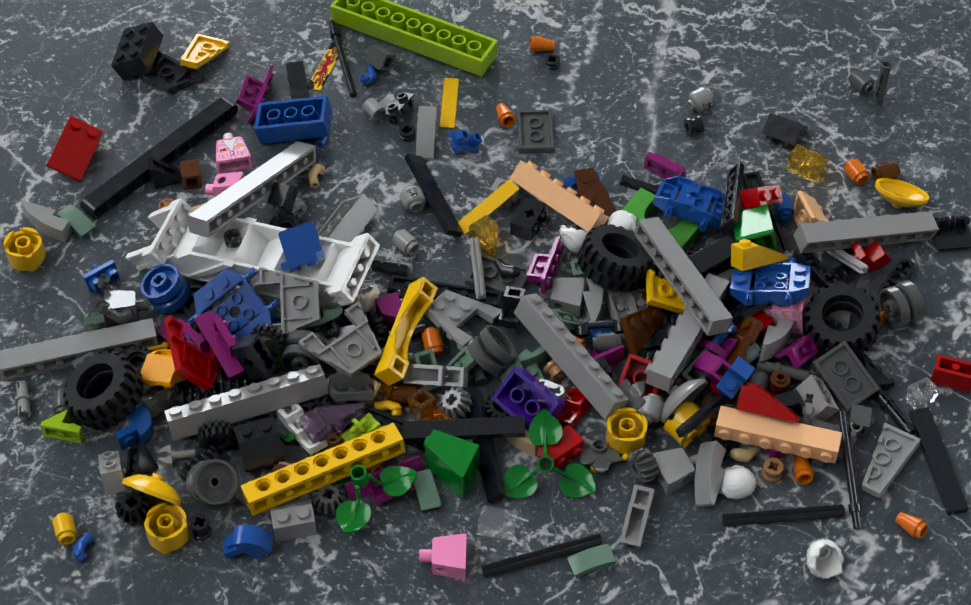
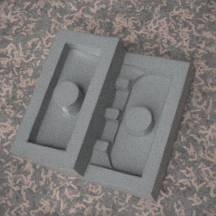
(624, 303)

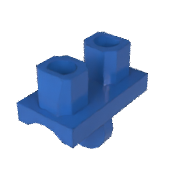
(464, 142)
(91, 278)

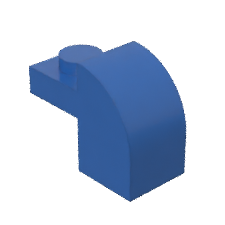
(139, 428)
(248, 539)

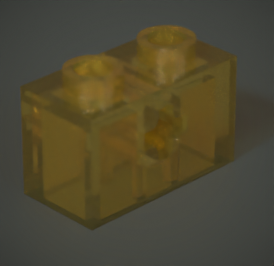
(807, 163)

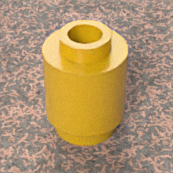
(64, 528)

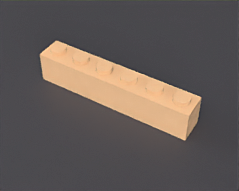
(558, 197)
(778, 434)

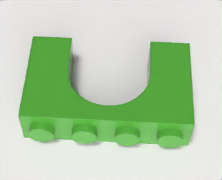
(642, 205)

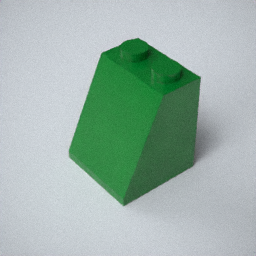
(757, 227)
(452, 461)

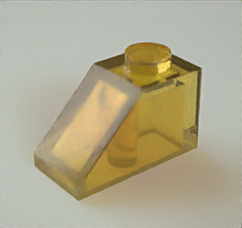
(487, 232)

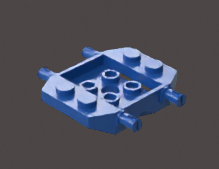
(691, 202)
(771, 284)
(244, 298)

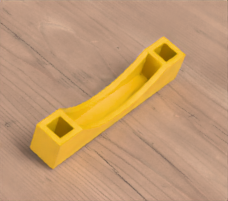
(394, 358)

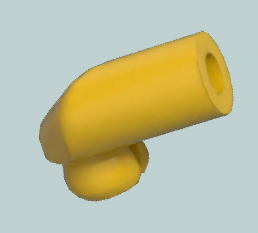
(389, 405)

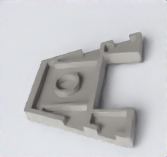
(298, 300)
(453, 310)
(350, 351)

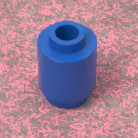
(784, 210)

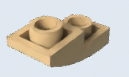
(523, 444)

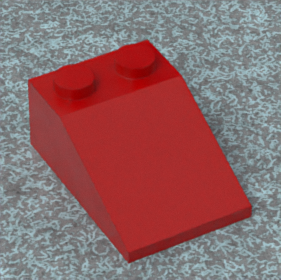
(74, 148)
(635, 372)
(760, 401)

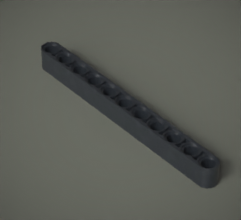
(167, 151)

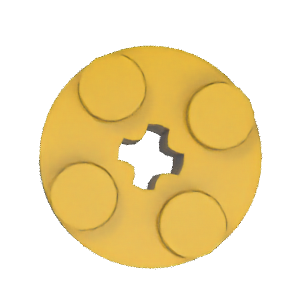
(24, 249)
(681, 414)
(626, 430)
(166, 527)

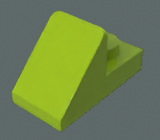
(61, 428)

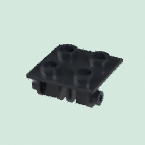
(952, 233)

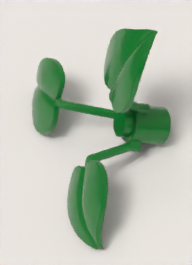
(576, 479)
(355, 515)

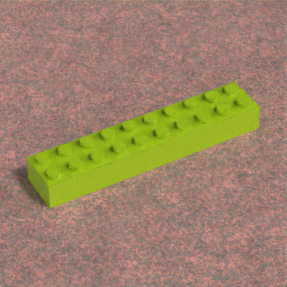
(418, 33)

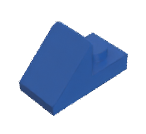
(734, 378)

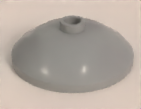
(678, 395)

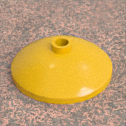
(901, 193)
(154, 486)

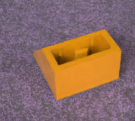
(160, 369)

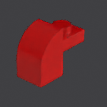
(872, 255)

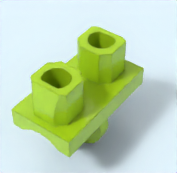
(363, 426)

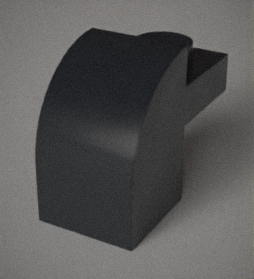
(510, 301)

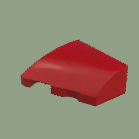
(575, 409)

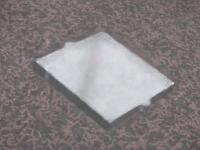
(497, 523)

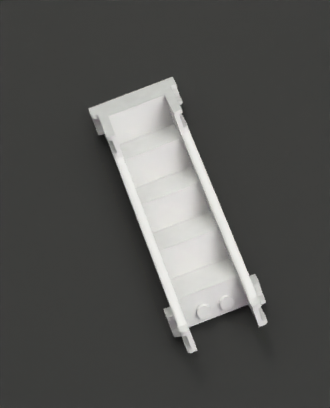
(204, 258)

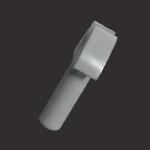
(173, 455)

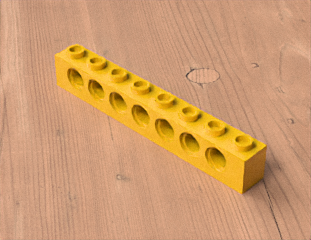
(322, 469)

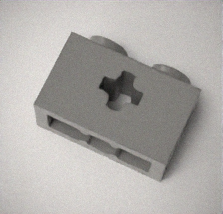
(816, 395)
(111, 472)

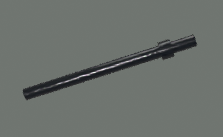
(335, 35)
(854, 507)

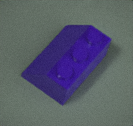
(526, 396)

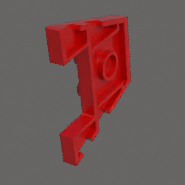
(189, 360)

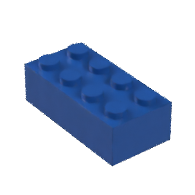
(293, 119)

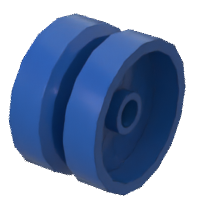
(165, 288)

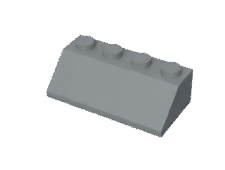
(349, 219)

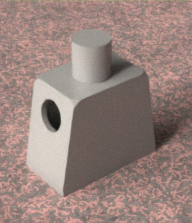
(566, 294)
(675, 469)

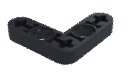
(823, 275)

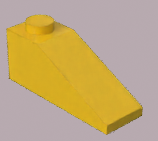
(749, 255)

